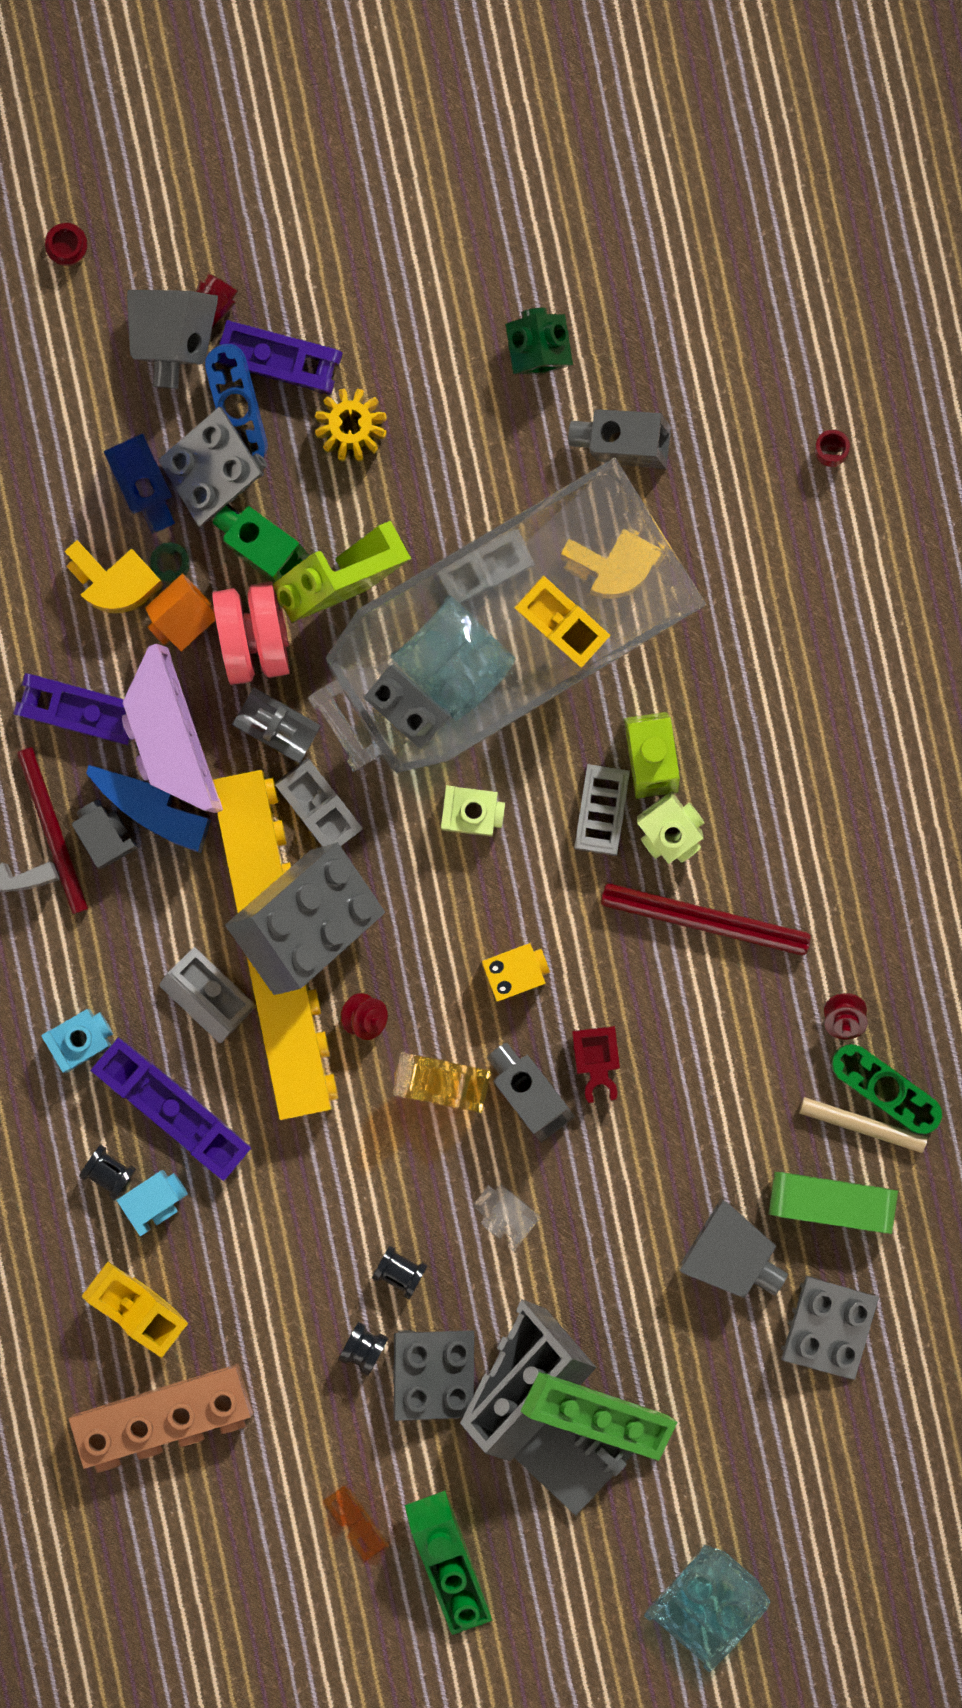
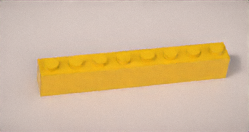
(287, 1018)

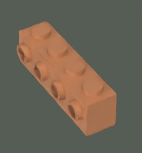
(160, 1417)

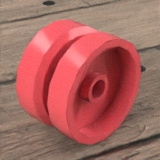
(250, 633)

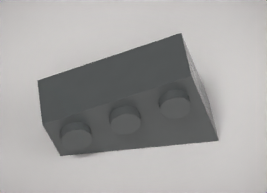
(533, 1346)

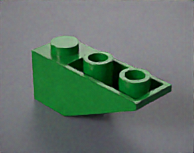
(447, 1562)

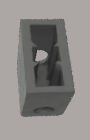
(169, 330)
(641, 443)
(539, 1105)
(732, 1254)

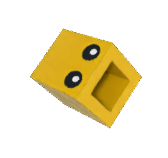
(516, 971)

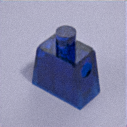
(135, 461)

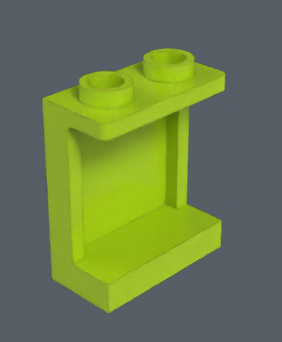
(315, 587)

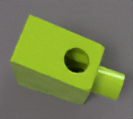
(652, 754)

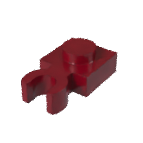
(596, 1054)

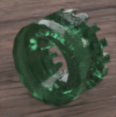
(171, 549)

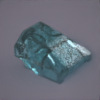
(454, 659)
(710, 1605)

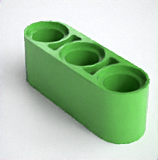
(833, 1202)

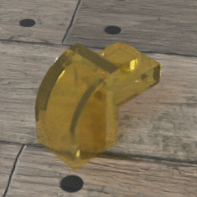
(441, 1082)

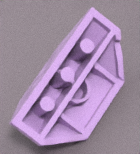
(166, 734)

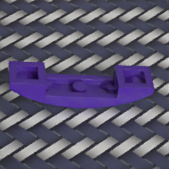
(171, 1108)

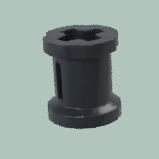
(107, 1172)
(399, 1272)

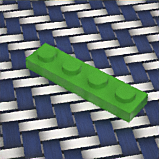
(598, 1416)

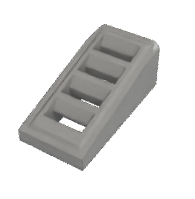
(597, 845)

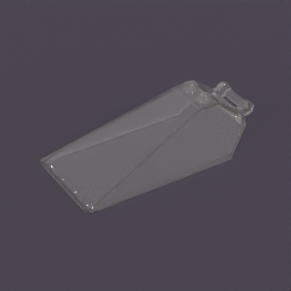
(587, 541)

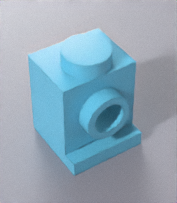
(61, 1045)
(152, 1200)

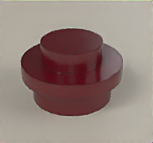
(66, 244)

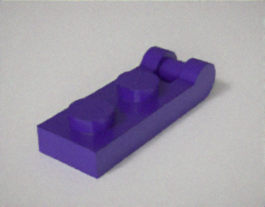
(281, 357)
(73, 709)

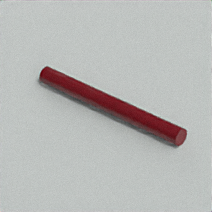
(52, 830)

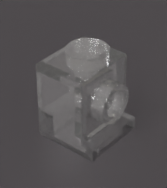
(506, 1214)

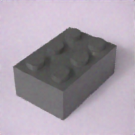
(305, 919)

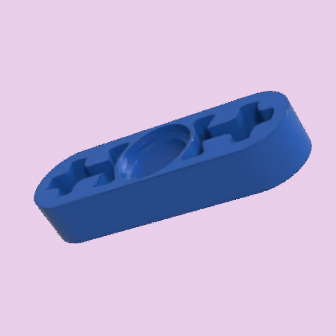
(241, 371)

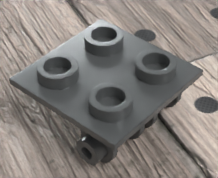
(211, 466)
(829, 1327)
(432, 1374)
(571, 1464)

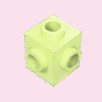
(670, 813)

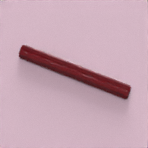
(705, 919)

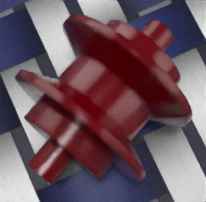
(364, 1016)
(845, 1016)

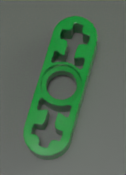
(918, 1099)

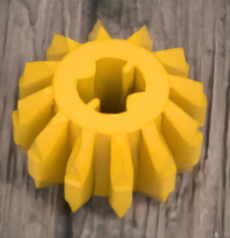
(335, 425)

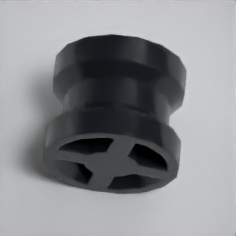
(363, 1348)

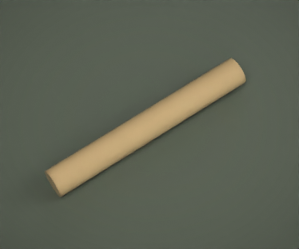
(863, 1125)

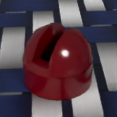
(832, 442)

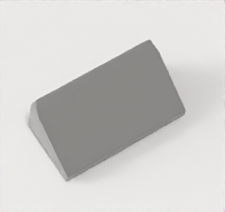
(207, 995)

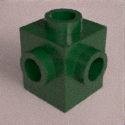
(538, 342)

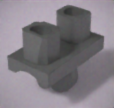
(407, 706)
(276, 725)

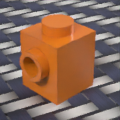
(180, 613)

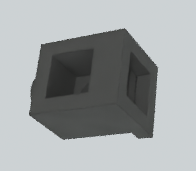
(102, 834)

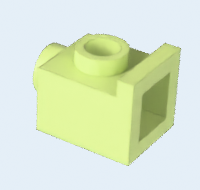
(454, 816)

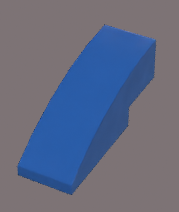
(152, 808)

